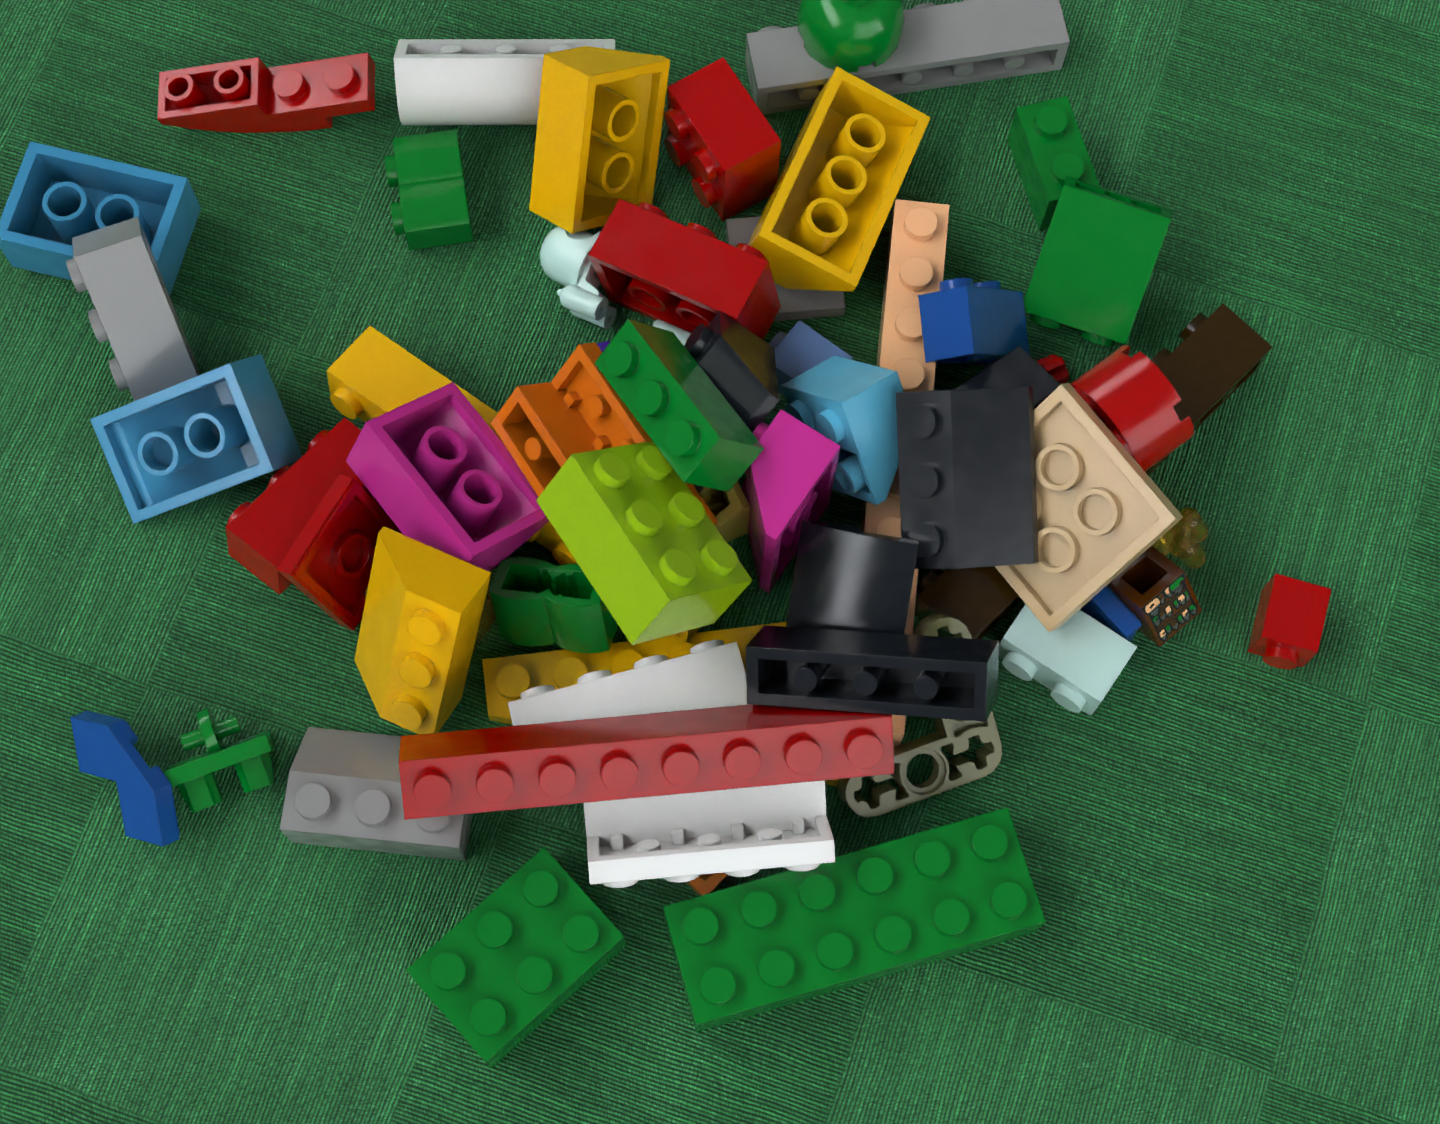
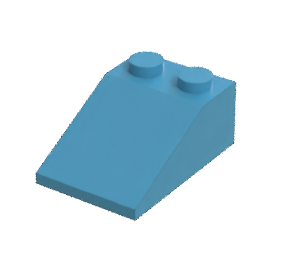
(197, 438)

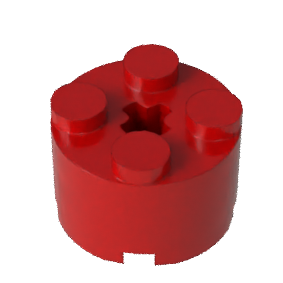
(1135, 405)

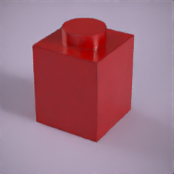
(1289, 622)

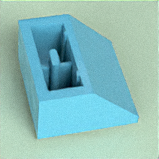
(856, 410)

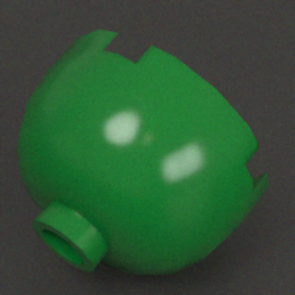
(850, 31)

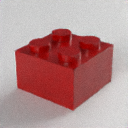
(721, 139)

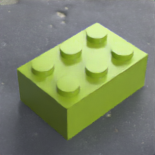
(643, 541)

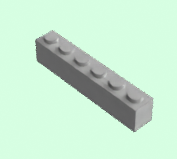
(936, 50)

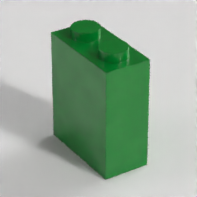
(1096, 262)

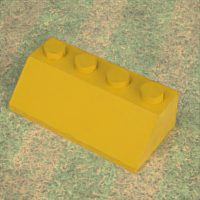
(838, 185)

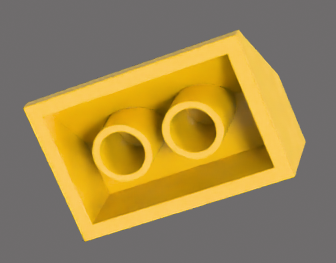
(596, 134)
(418, 631)

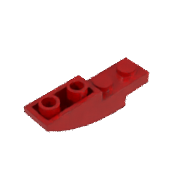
(260, 99)

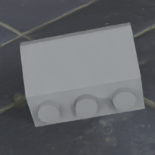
(350, 797)

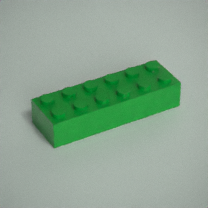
(852, 919)

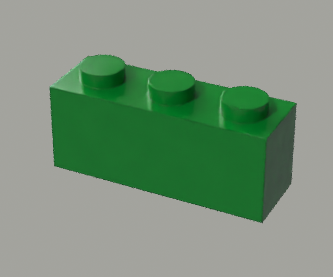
(678, 406)

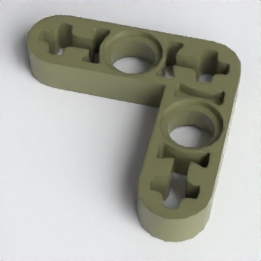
(950, 733)

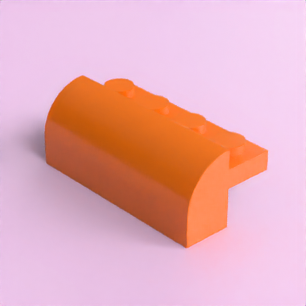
(566, 417)

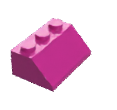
(447, 478)
(783, 486)

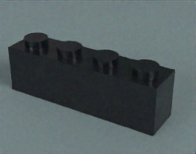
(873, 672)

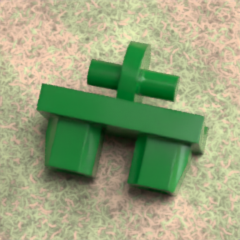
(196, 774)

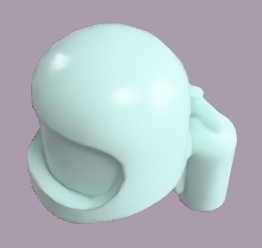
(567, 263)

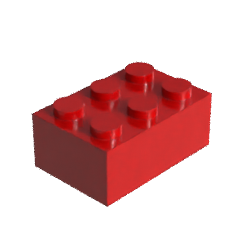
(681, 271)

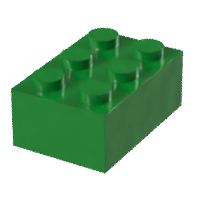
(517, 957)

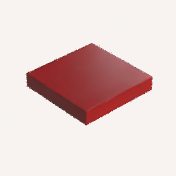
(337, 551)

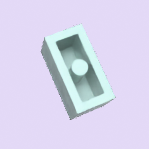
(1073, 661)

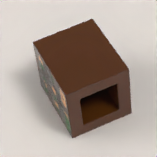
(1157, 595)

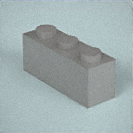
(131, 309)

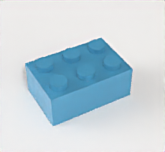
(76, 193)

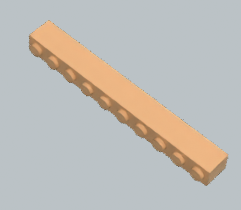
(912, 269)

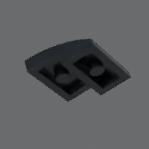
(851, 579)

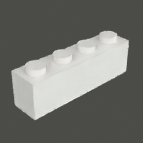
(700, 680)

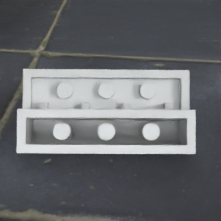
(474, 79)
(708, 834)

